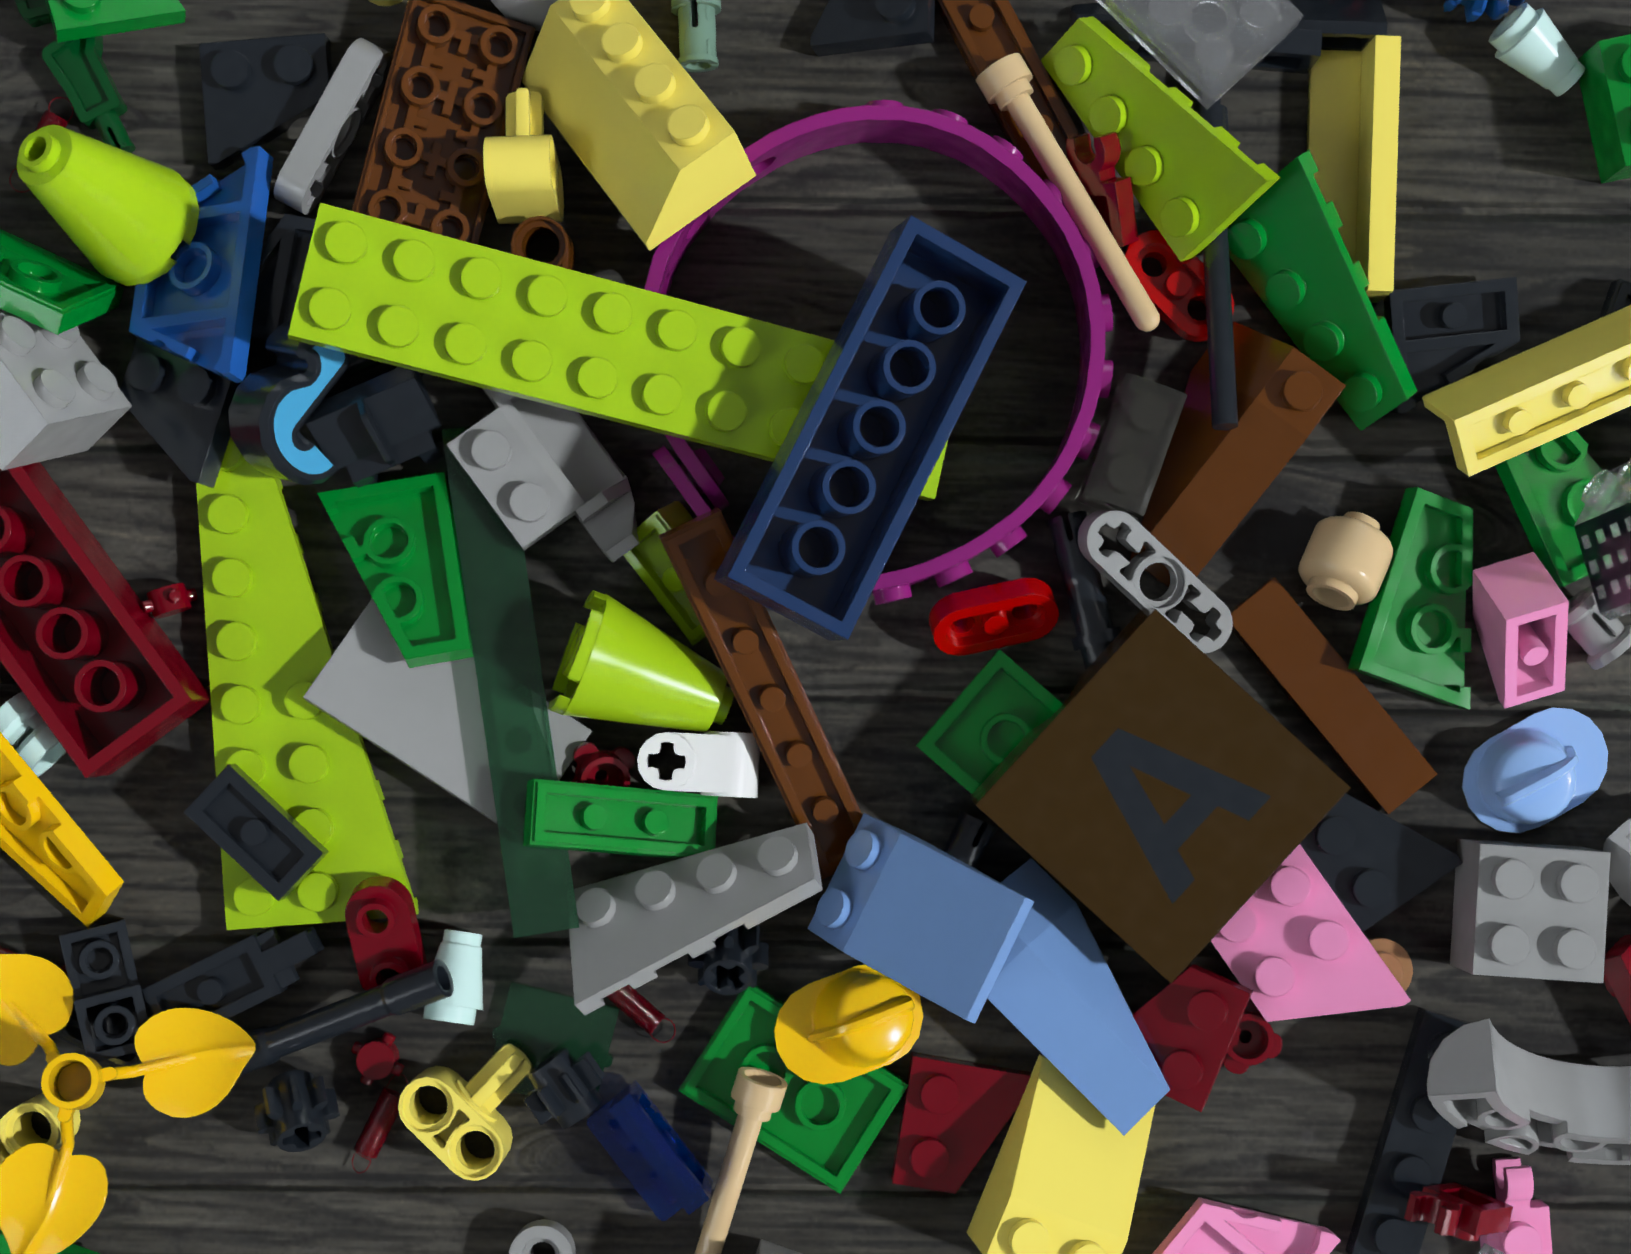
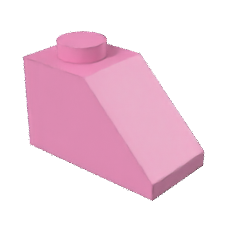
(1521, 628)

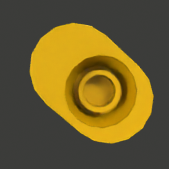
(847, 1025)

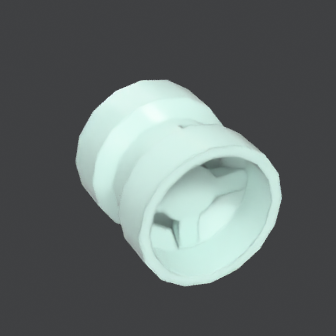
(29, 734)

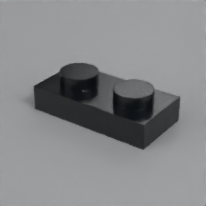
(256, 831)

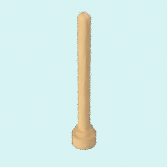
(1009, 87)
(756, 1097)

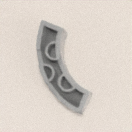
(1531, 1098)

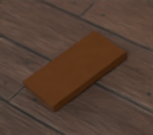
(433, 117)

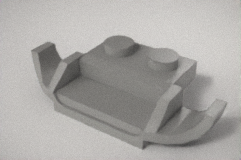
(543, 468)

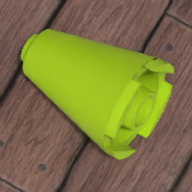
(110, 202)
(636, 674)

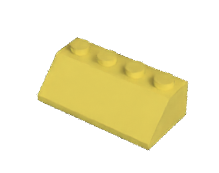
(634, 116)

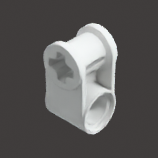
(714, 765)

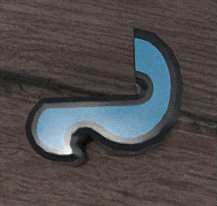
(276, 404)

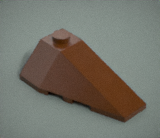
(1220, 474)

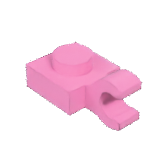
(1530, 1219)

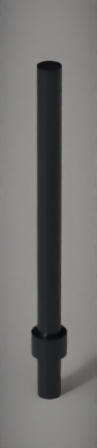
(1219, 309)

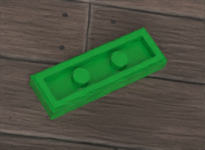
(618, 819)

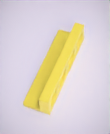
(1356, 150)
(1537, 394)

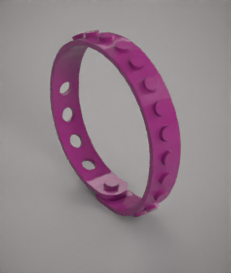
(1041, 201)

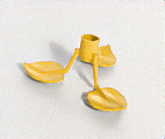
(187, 1066)

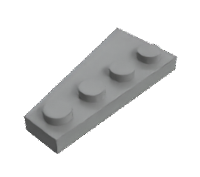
(682, 907)

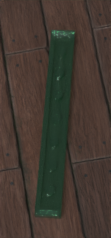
(510, 701)

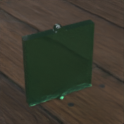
(548, 1020)

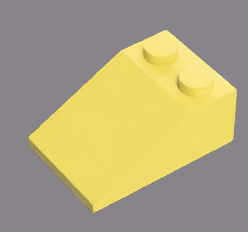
(1061, 1175)

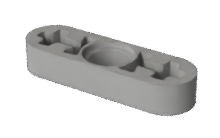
(332, 126)
(1133, 537)

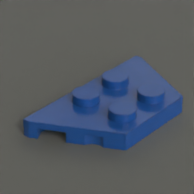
(209, 296)

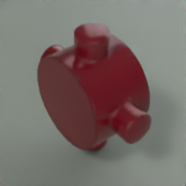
(169, 600)
(377, 1058)

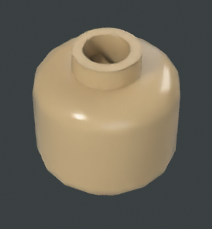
(1345, 561)

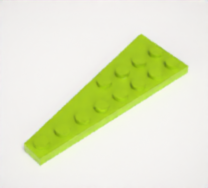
(262, 659)

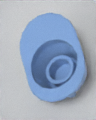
(1535, 770)

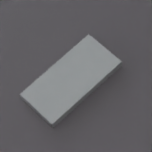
(421, 713)

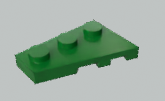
(1547, 499)
(409, 562)
(1417, 619)

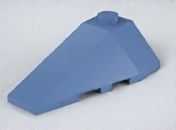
(1071, 1006)

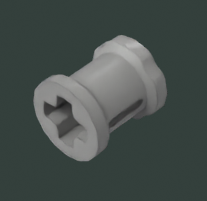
(1598, 636)

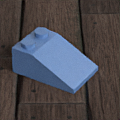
(920, 917)

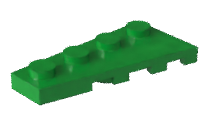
(1307, 280)

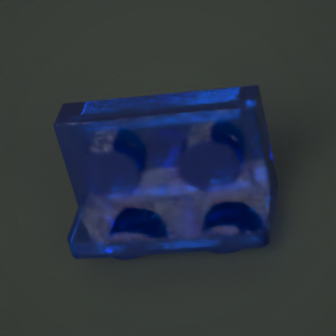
(650, 1153)

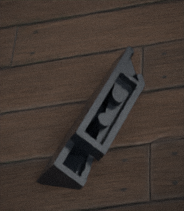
(1324, 26)

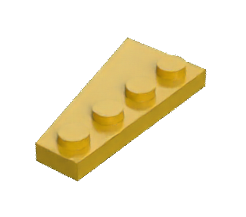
(50, 843)

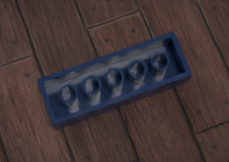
(870, 430)

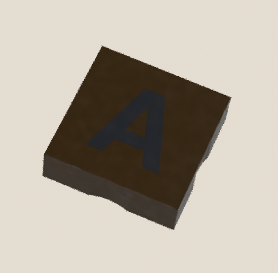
(1160, 793)

